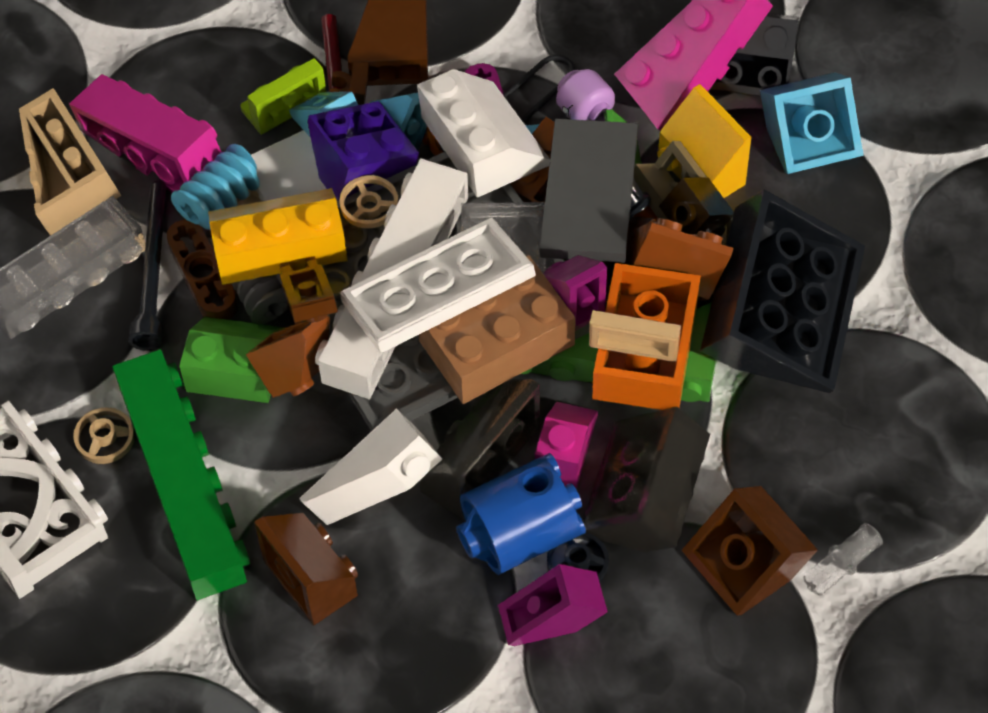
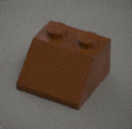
(748, 548)
(306, 564)

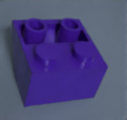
(358, 144)

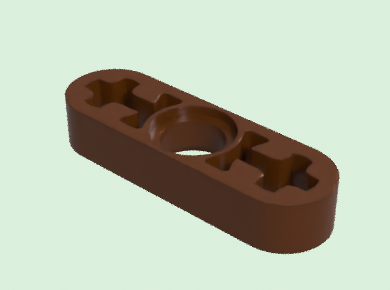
(202, 255)

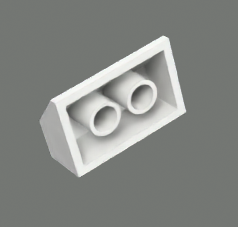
(479, 130)

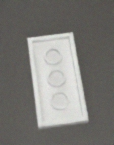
(437, 284)

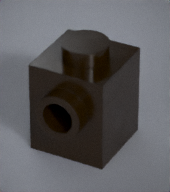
(697, 206)

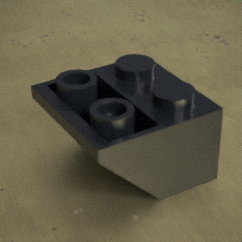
(764, 59)

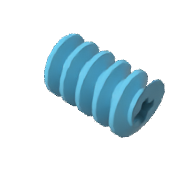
(217, 185)

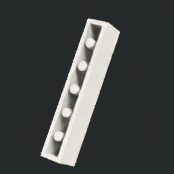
(420, 220)

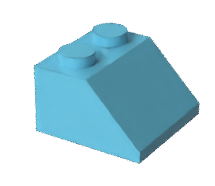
(812, 122)

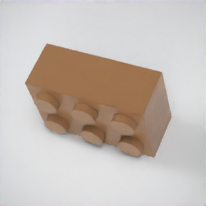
(501, 337)

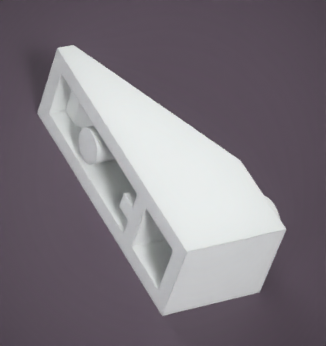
(376, 469)

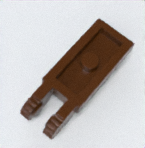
(308, 292)

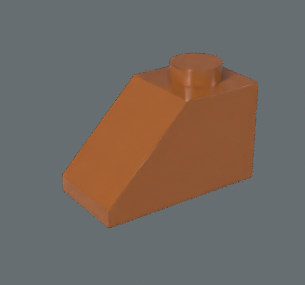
(288, 357)

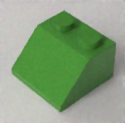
(217, 361)

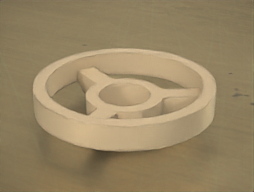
(367, 196)
(98, 442)

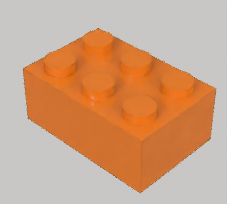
(656, 297)

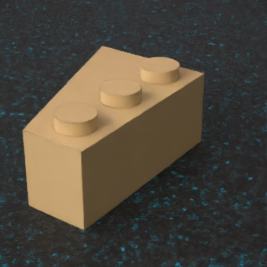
(62, 164)

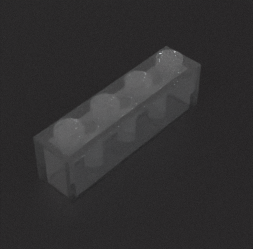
(67, 265)

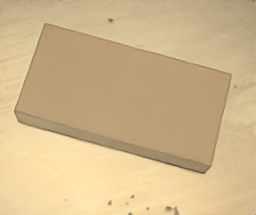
(634, 335)

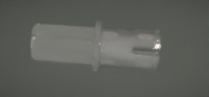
(842, 559)

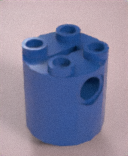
(520, 515)

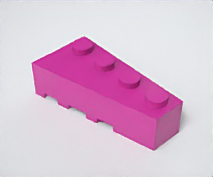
(689, 53)
(145, 130)

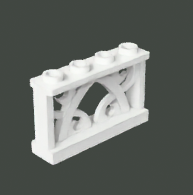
(18, 547)

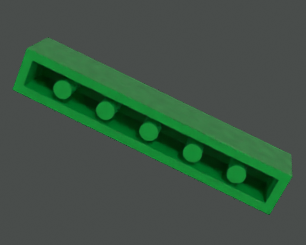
(180, 476)

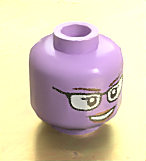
(584, 95)

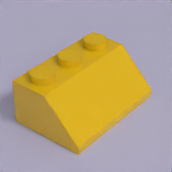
(262, 235)

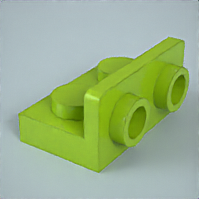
(271, 102)

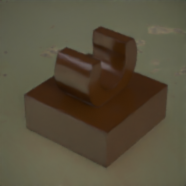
(356, 82)

